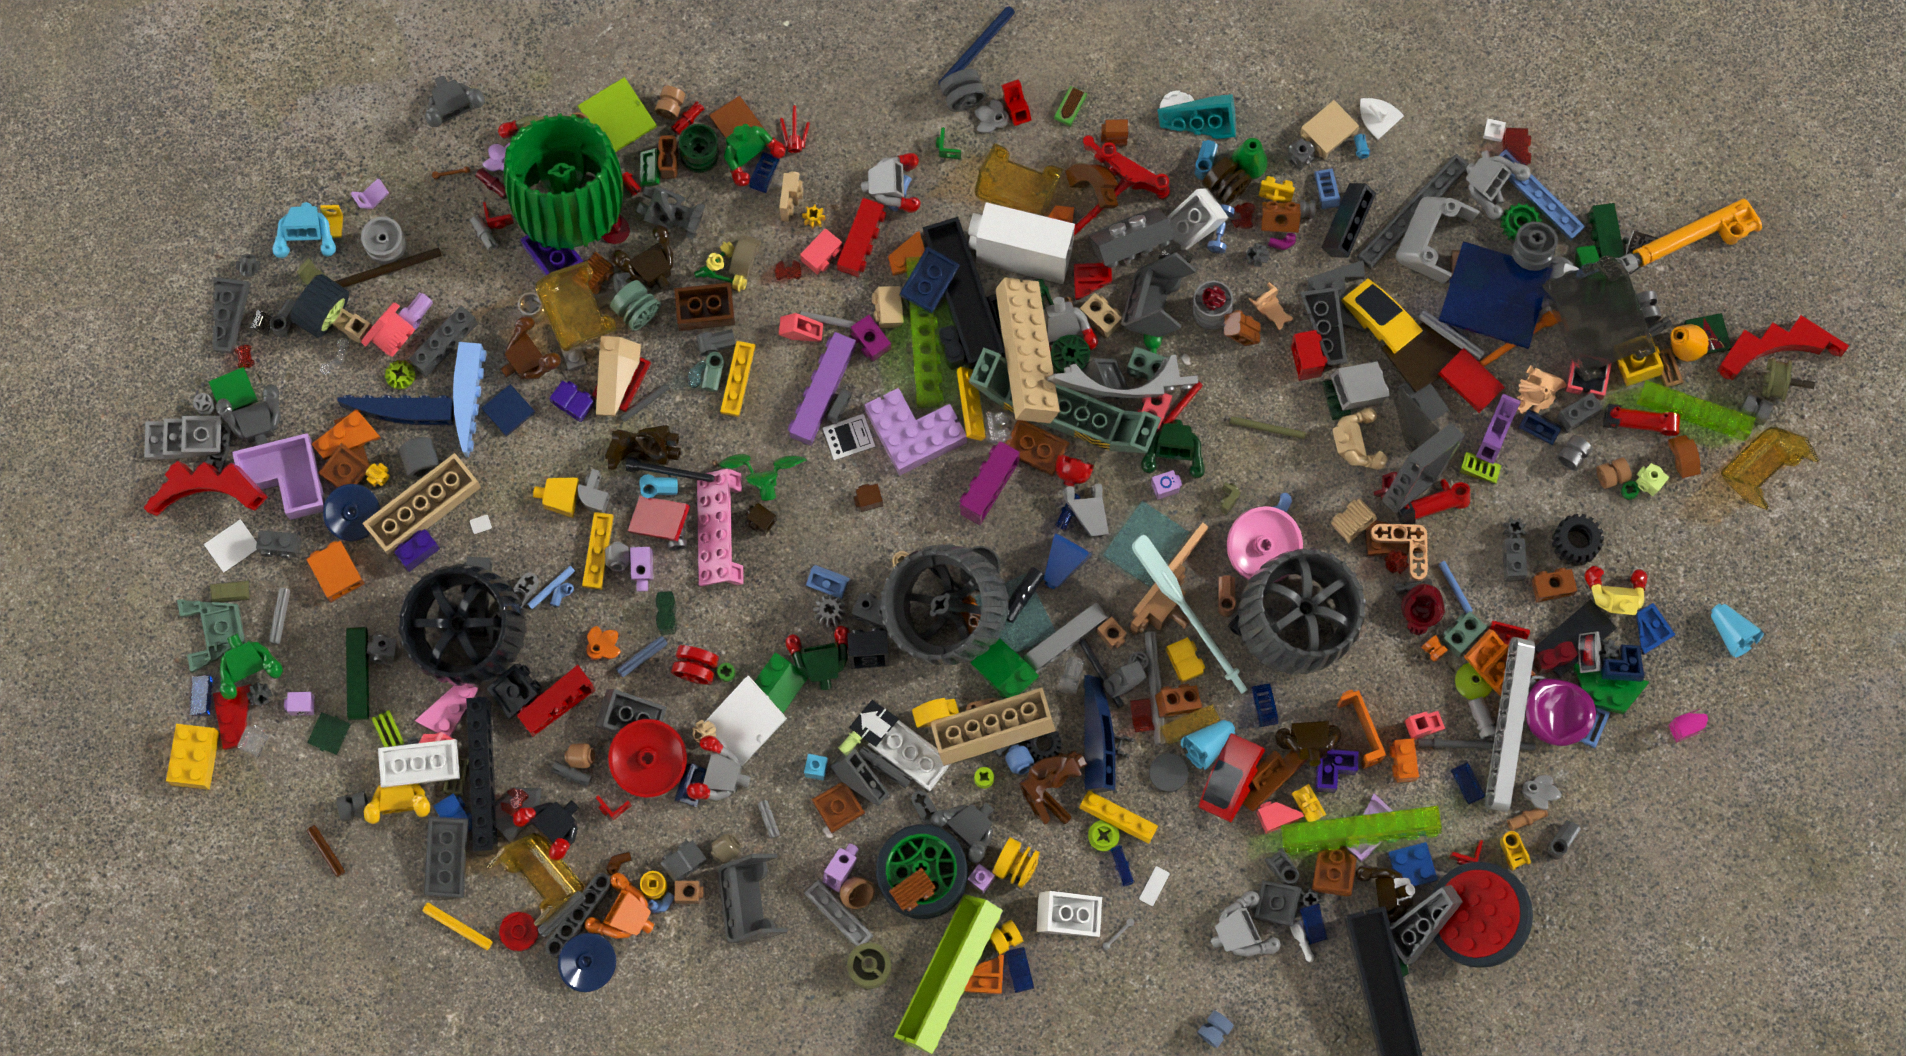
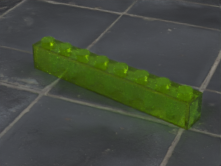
(1361, 830)

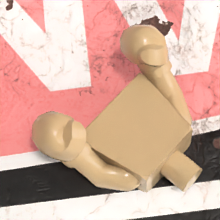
(1350, 440)

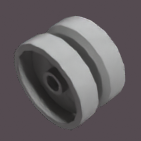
(383, 240)

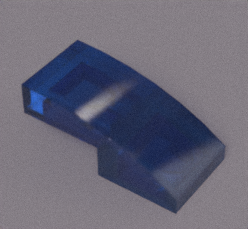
(1019, 970)

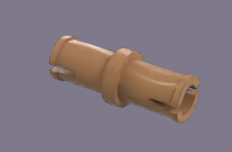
(1526, 818)

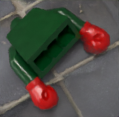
(820, 661)

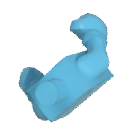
(303, 224)

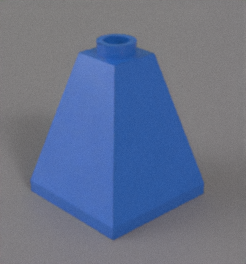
(1063, 561)

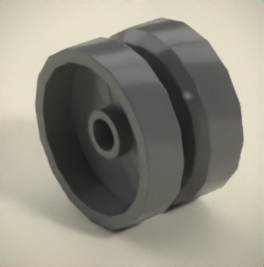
(963, 90)
(1535, 246)

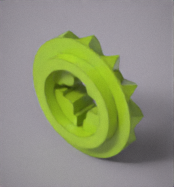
(403, 381)
(1102, 845)

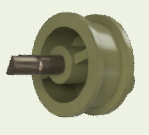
(1779, 379)
(869, 965)

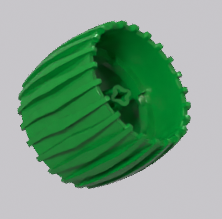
(550, 154)

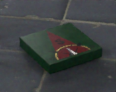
(1715, 330)

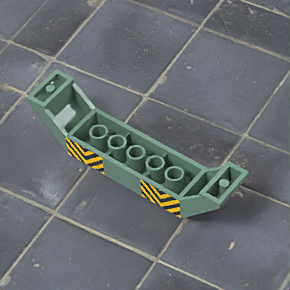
(1078, 414)

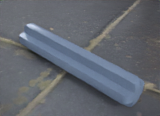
(641, 656)

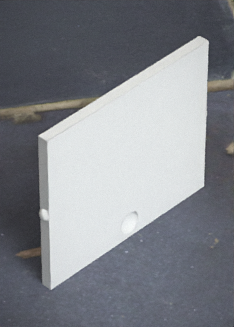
(746, 720)

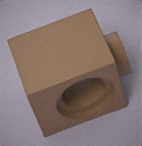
(1112, 625)
(681, 886)

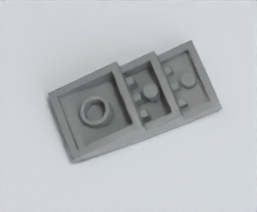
(182, 437)

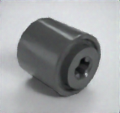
(418, 457)

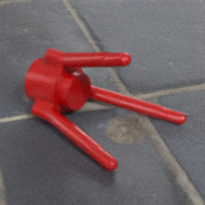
(794, 143)

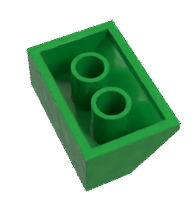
(780, 681)

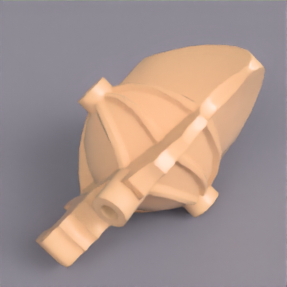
(1538, 390)

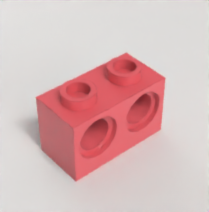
(1157, 410)

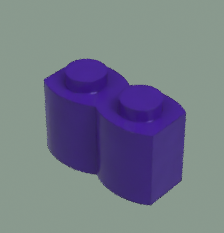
(572, 401)

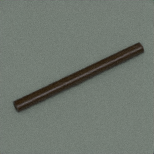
(390, 267)

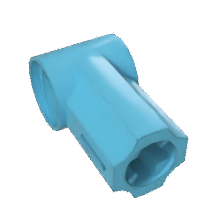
(660, 486)

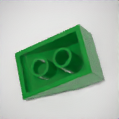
(1005, 670)

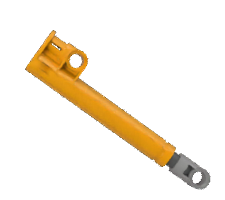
(1735, 218)

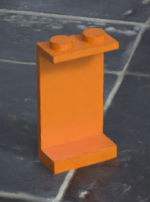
(1378, 753)

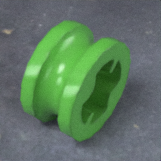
(722, 676)

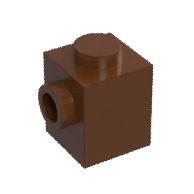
(868, 497)

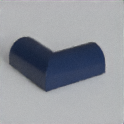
(1628, 668)

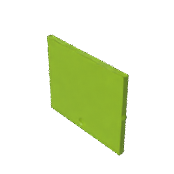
(618, 114)

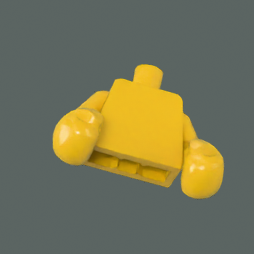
(396, 800)

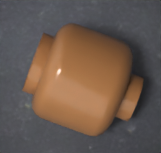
(580, 755)

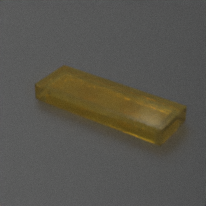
(1190, 723)

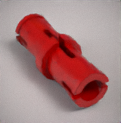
(687, 118)

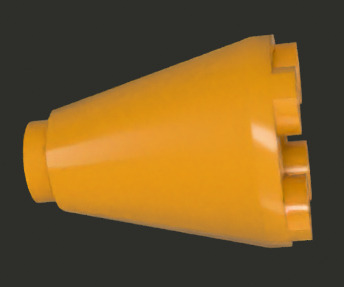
(1689, 342)

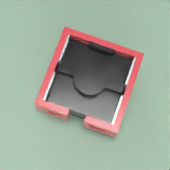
(1596, 385)

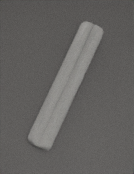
(279, 616)

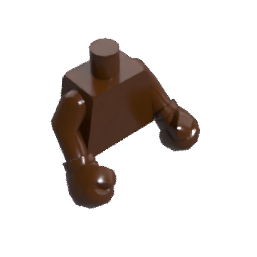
(524, 356)

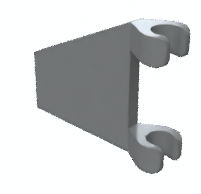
(1089, 511)

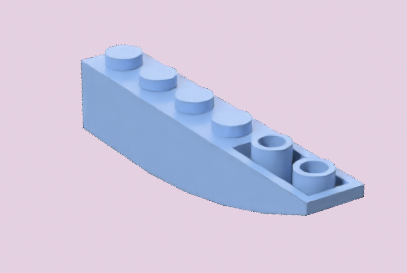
(466, 390)

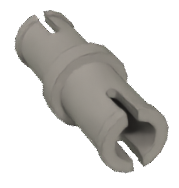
(484, 233)

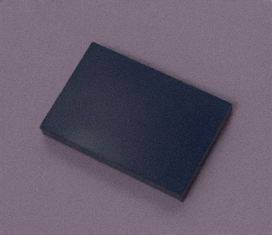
(929, 280)

